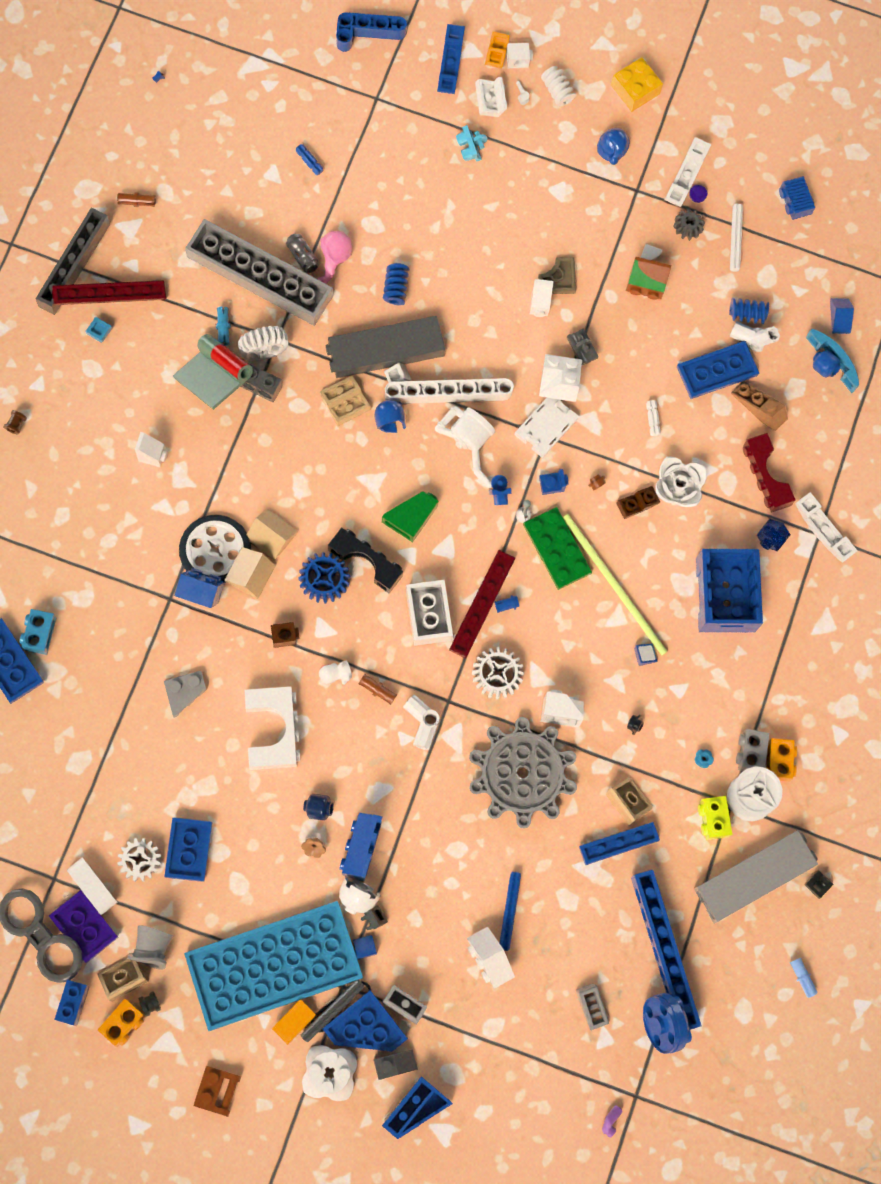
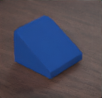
(364, 947)

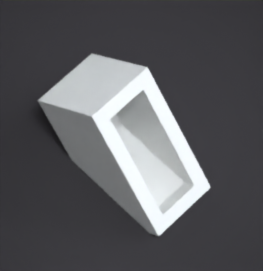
(541, 297)
(150, 450)

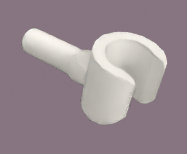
(523, 98)

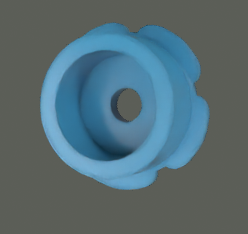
(704, 763)

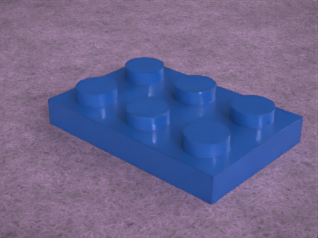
(188, 849)

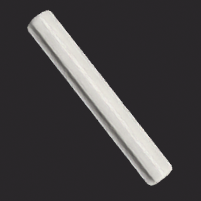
(736, 237)

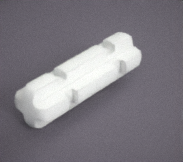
(653, 418)

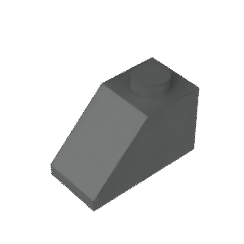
(395, 1064)

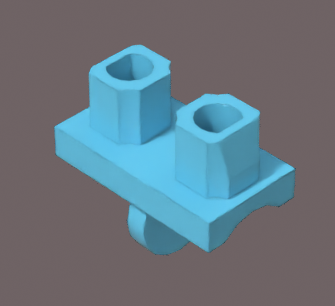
(467, 137)

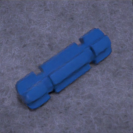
(309, 159)

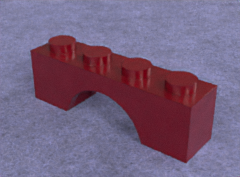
(776, 494)

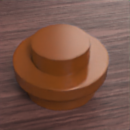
(597, 482)

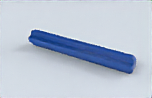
(510, 909)

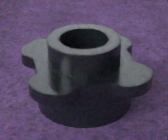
(635, 724)

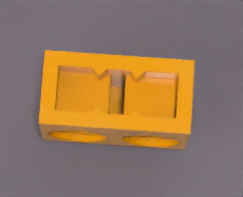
(775, 759)
(117, 1019)

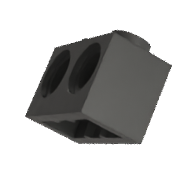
(263, 384)

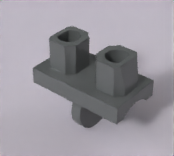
(582, 346)

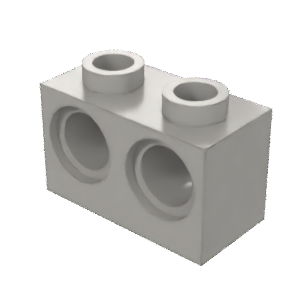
(757, 752)

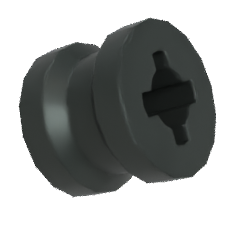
(149, 1004)

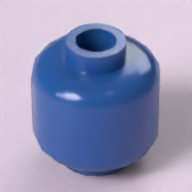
(826, 363)

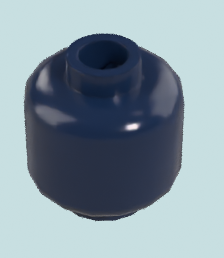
(318, 807)

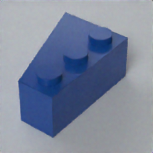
(415, 1108)

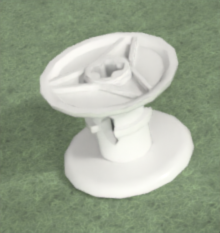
(754, 794)

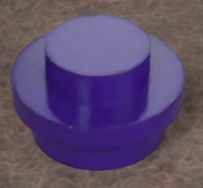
(698, 193)

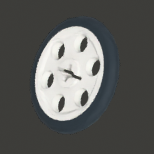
(198, 529)

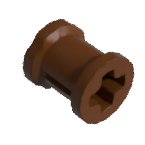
(15, 422)

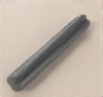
(332, 1010)

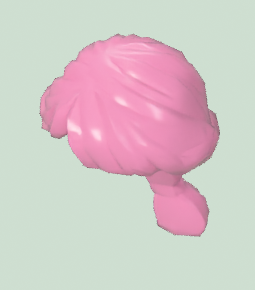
(336, 249)

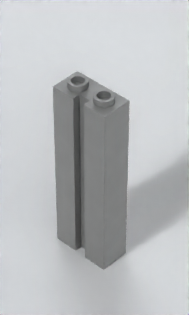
(756, 876)

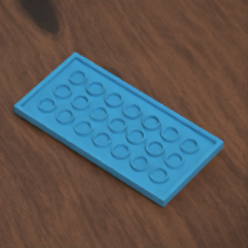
(273, 966)

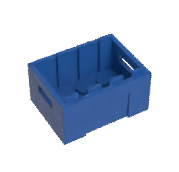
(743, 574)

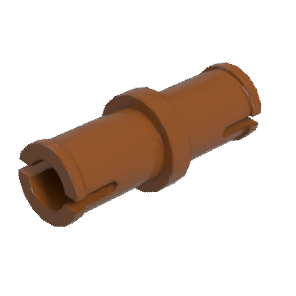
(136, 199)
(377, 689)

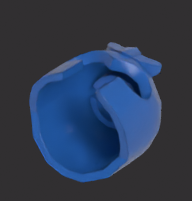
(389, 412)

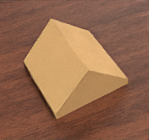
(271, 534)
(250, 572)
(629, 800)
(121, 978)

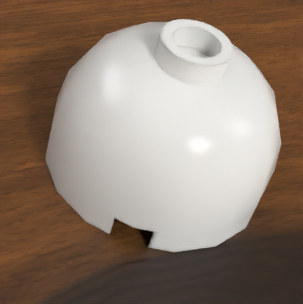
(357, 896)

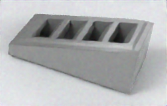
(599, 1004)

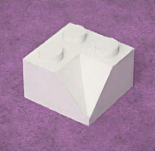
(560, 377)
(561, 709)

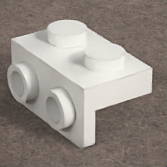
(491, 97)

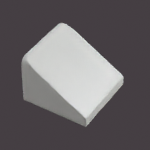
(397, 373)

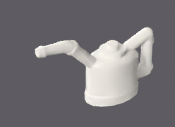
(469, 433)

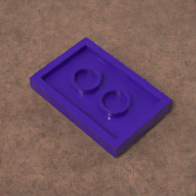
(84, 925)

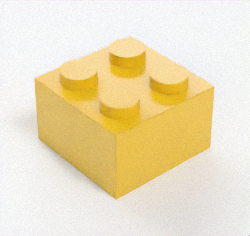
(636, 84)

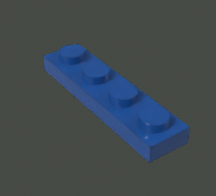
(619, 843)

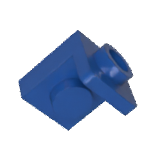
(553, 482)

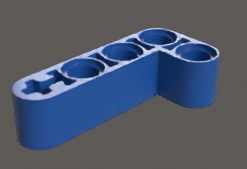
(371, 30)

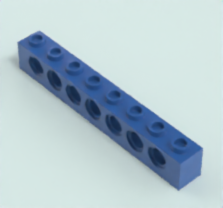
(664, 943)

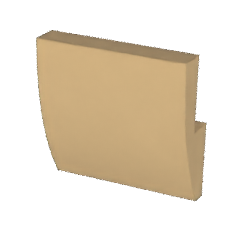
(345, 400)

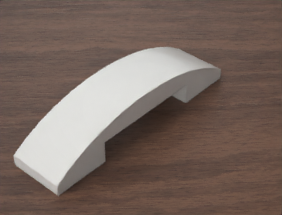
(688, 172)
(824, 529)

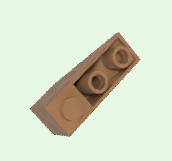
(761, 405)

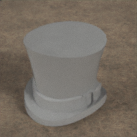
(151, 947)

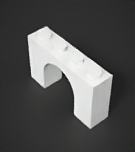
(284, 753)

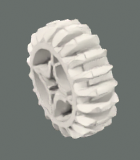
(263, 343)
(511, 663)

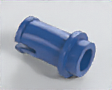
(507, 604)

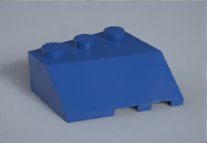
(361, 846)

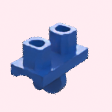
(499, 490)

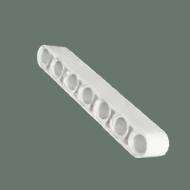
(457, 386)

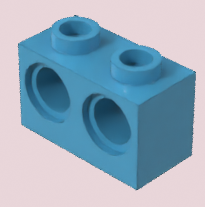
(43, 632)

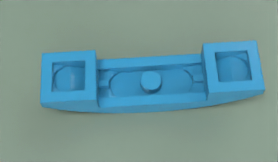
(820, 340)

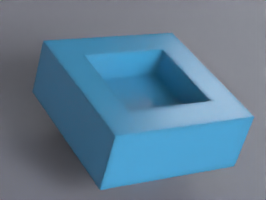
(98, 329)

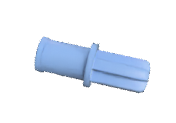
(803, 978)

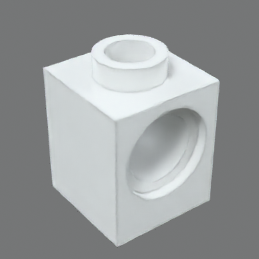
(518, 55)

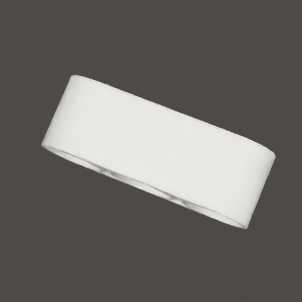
(91, 886)

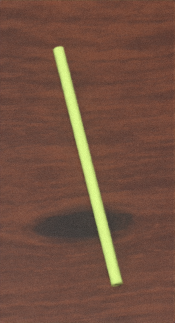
(615, 585)

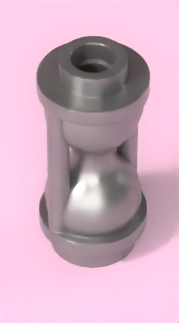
(307, 260)

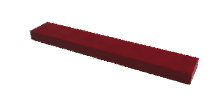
(108, 292)
(482, 604)

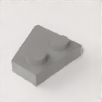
(184, 690)

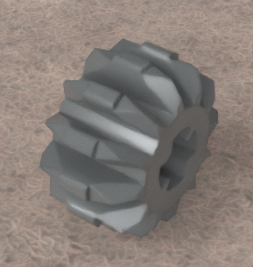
(689, 224)

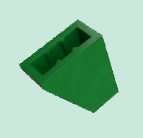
(411, 515)

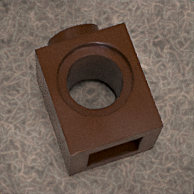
(277, 629)

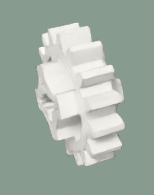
(137, 869)

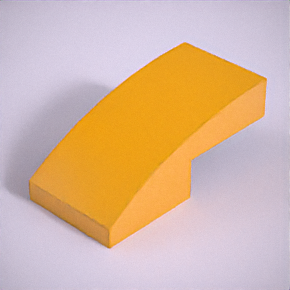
(497, 50)

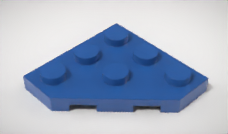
(365, 1026)

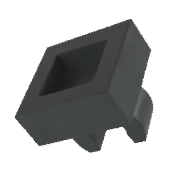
(819, 884)
(375, 917)

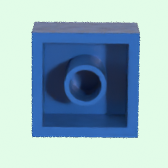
(199, 588)

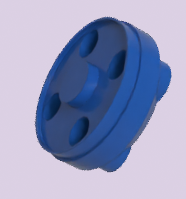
(666, 1023)

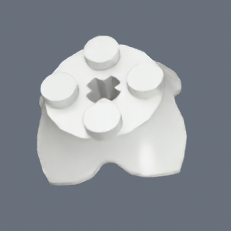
(691, 475)
(319, 1086)

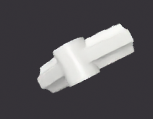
(755, 337)
(426, 731)

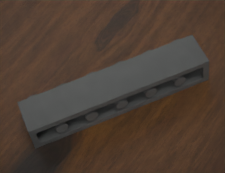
(74, 257)

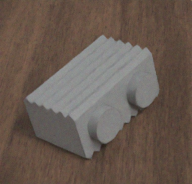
(404, 1004)

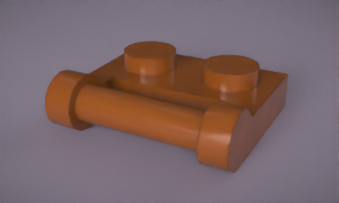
(210, 1088)

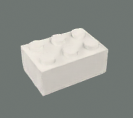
(429, 612)

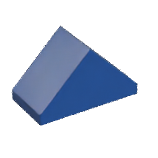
(841, 315)

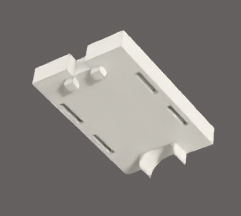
(546, 425)

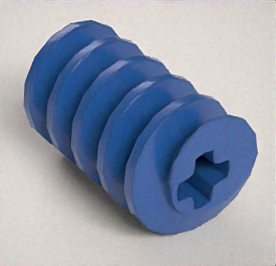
(394, 284)
(748, 310)

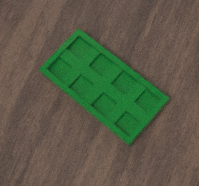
(557, 548)

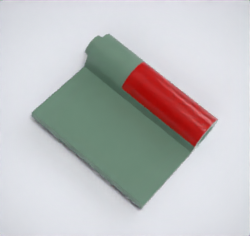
(213, 372)

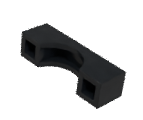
(347, 546)

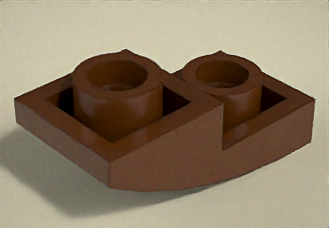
(637, 503)

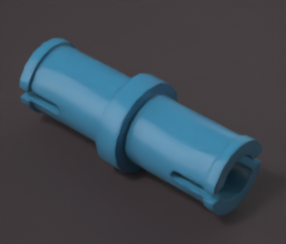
(223, 325)

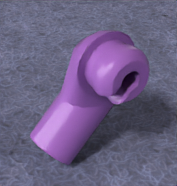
(610, 1119)

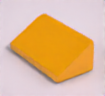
(294, 1021)

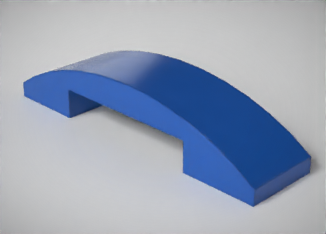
(451, 59)

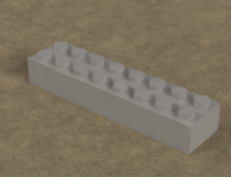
(259, 272)

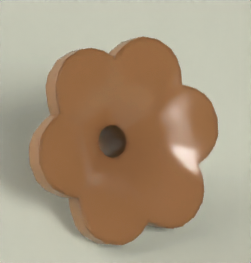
(313, 847)

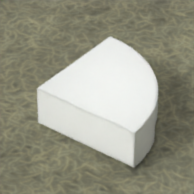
(650, 252)

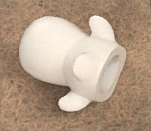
(333, 672)

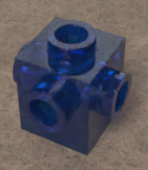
(773, 535)

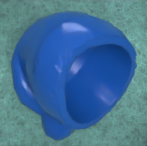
(613, 145)

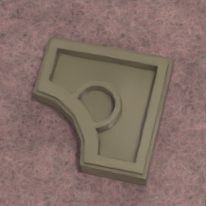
(562, 276)

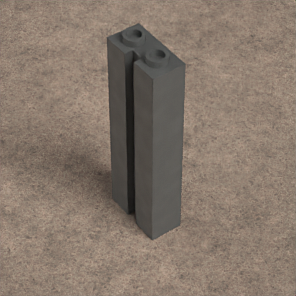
(385, 347)

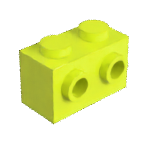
(715, 818)

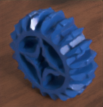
(330, 572)

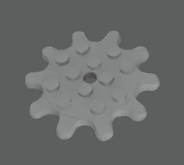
(526, 751)

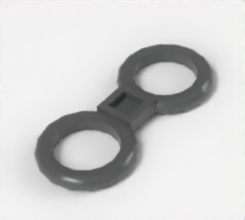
(40, 935)

